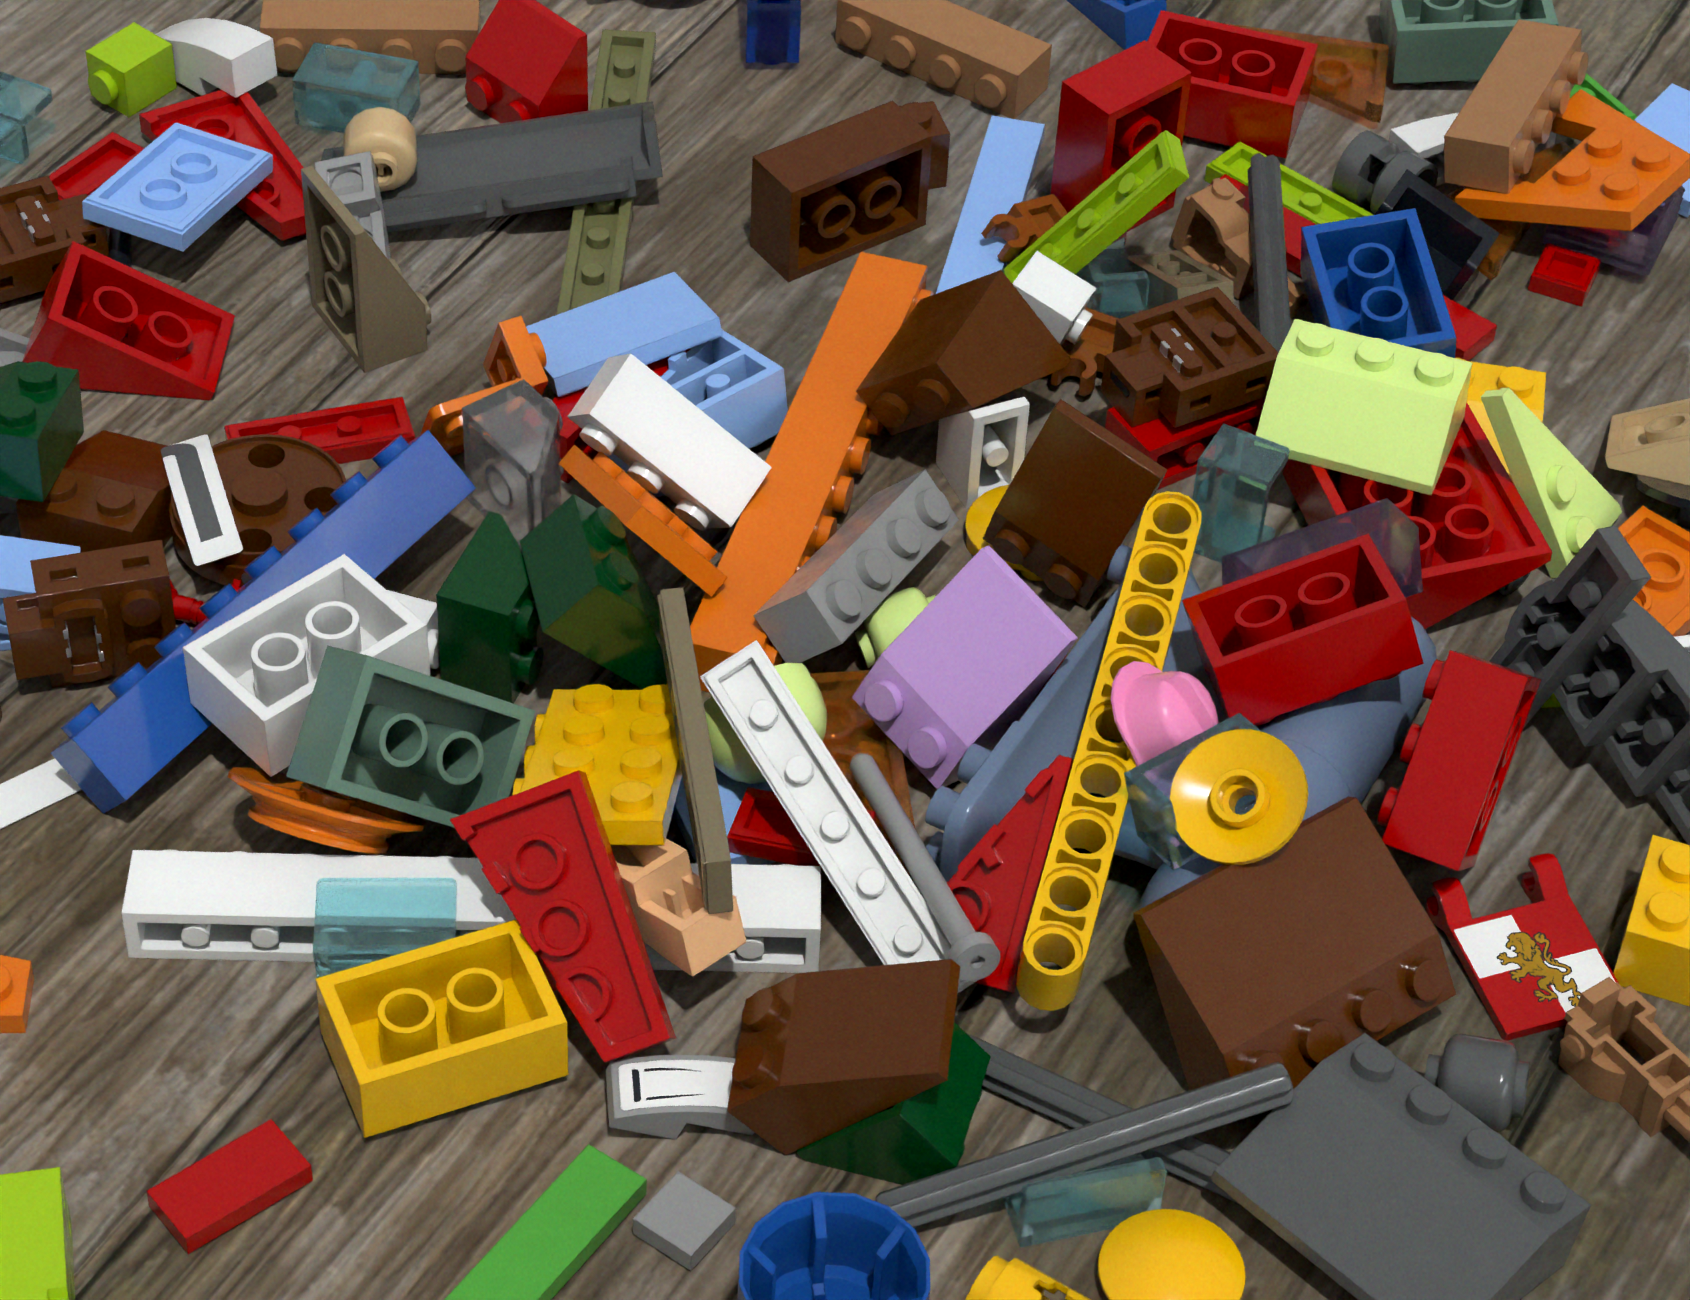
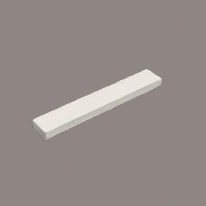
(826, 810)

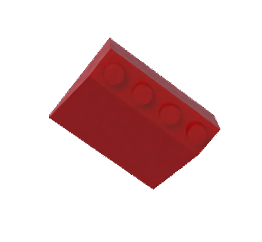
(1470, 529)

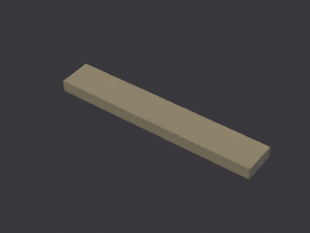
(695, 753)

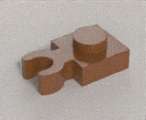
(1024, 224)
(1089, 352)

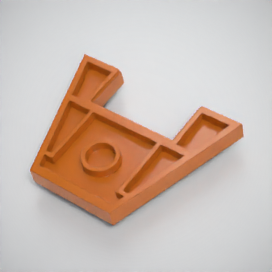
(1602, 183)

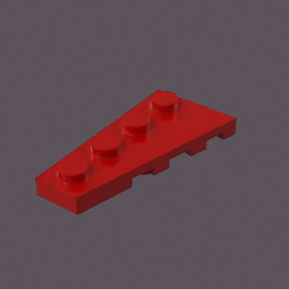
(278, 198)
(566, 891)

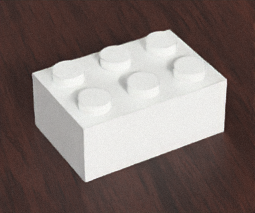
(263, 664)

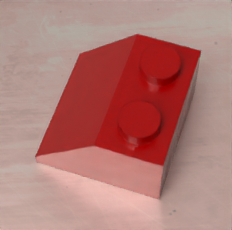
(527, 64)

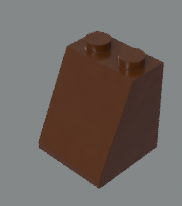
(960, 354)

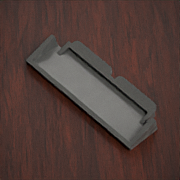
(525, 166)

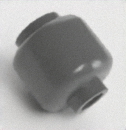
(1482, 1077)

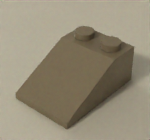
(357, 286)

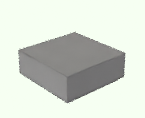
(684, 1220)

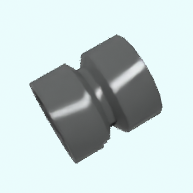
(1373, 168)

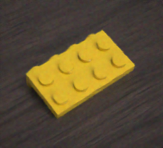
(623, 746)

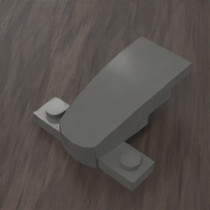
(1610, 668)

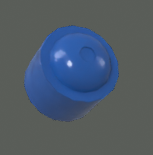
(833, 1251)

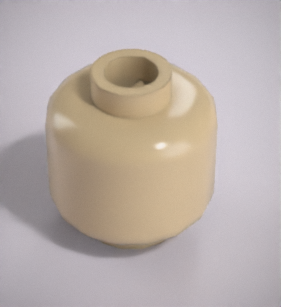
(391, 143)

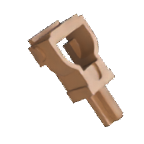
(1218, 234)
(1590, 1053)

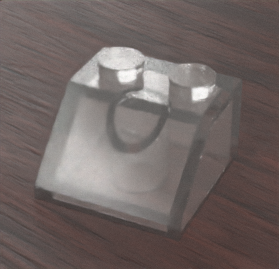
(514, 456)

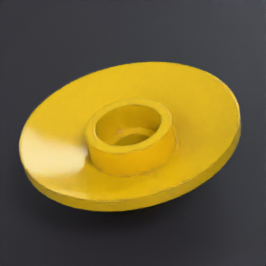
(1222, 773)

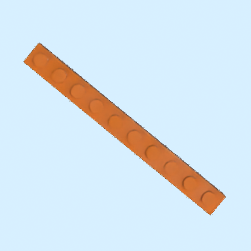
(810, 460)

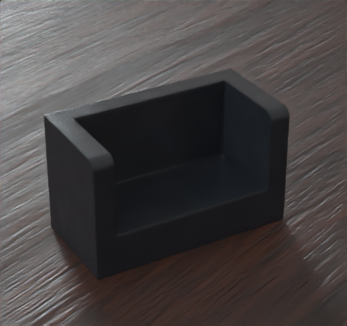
(1452, 234)

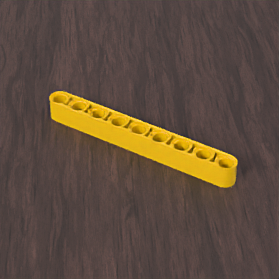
(1146, 608)

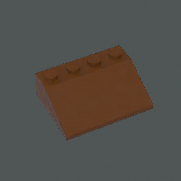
(1293, 952)

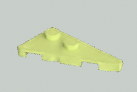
(1550, 480)

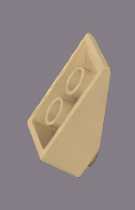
(1652, 442)

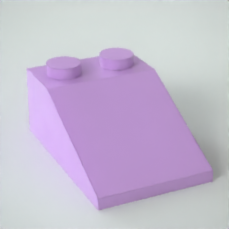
(964, 667)

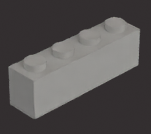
(856, 568)

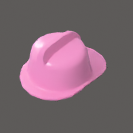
(1159, 709)

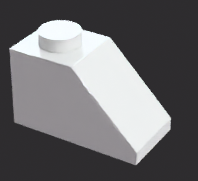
(1056, 297)
(982, 447)

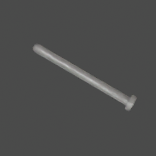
(970, 949)

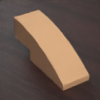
(671, 907)

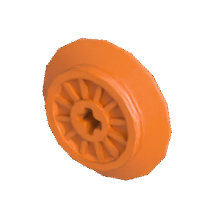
(322, 813)

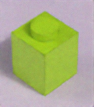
(131, 69)

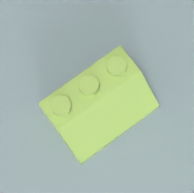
(1365, 405)

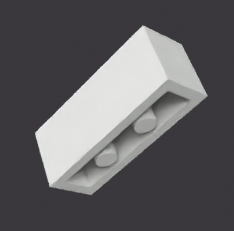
(668, 443)

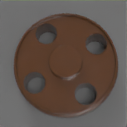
(269, 490)

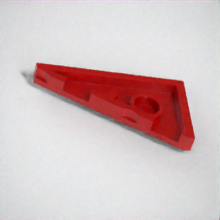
(1004, 870)

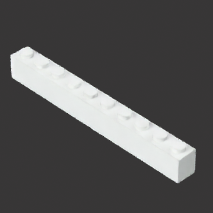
(265, 906)

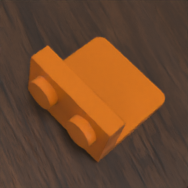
(510, 358)

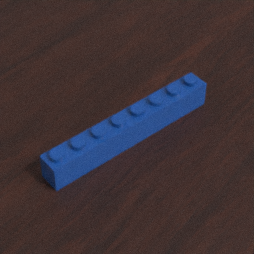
(372, 524)

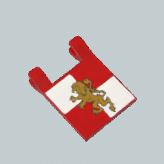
(1524, 959)

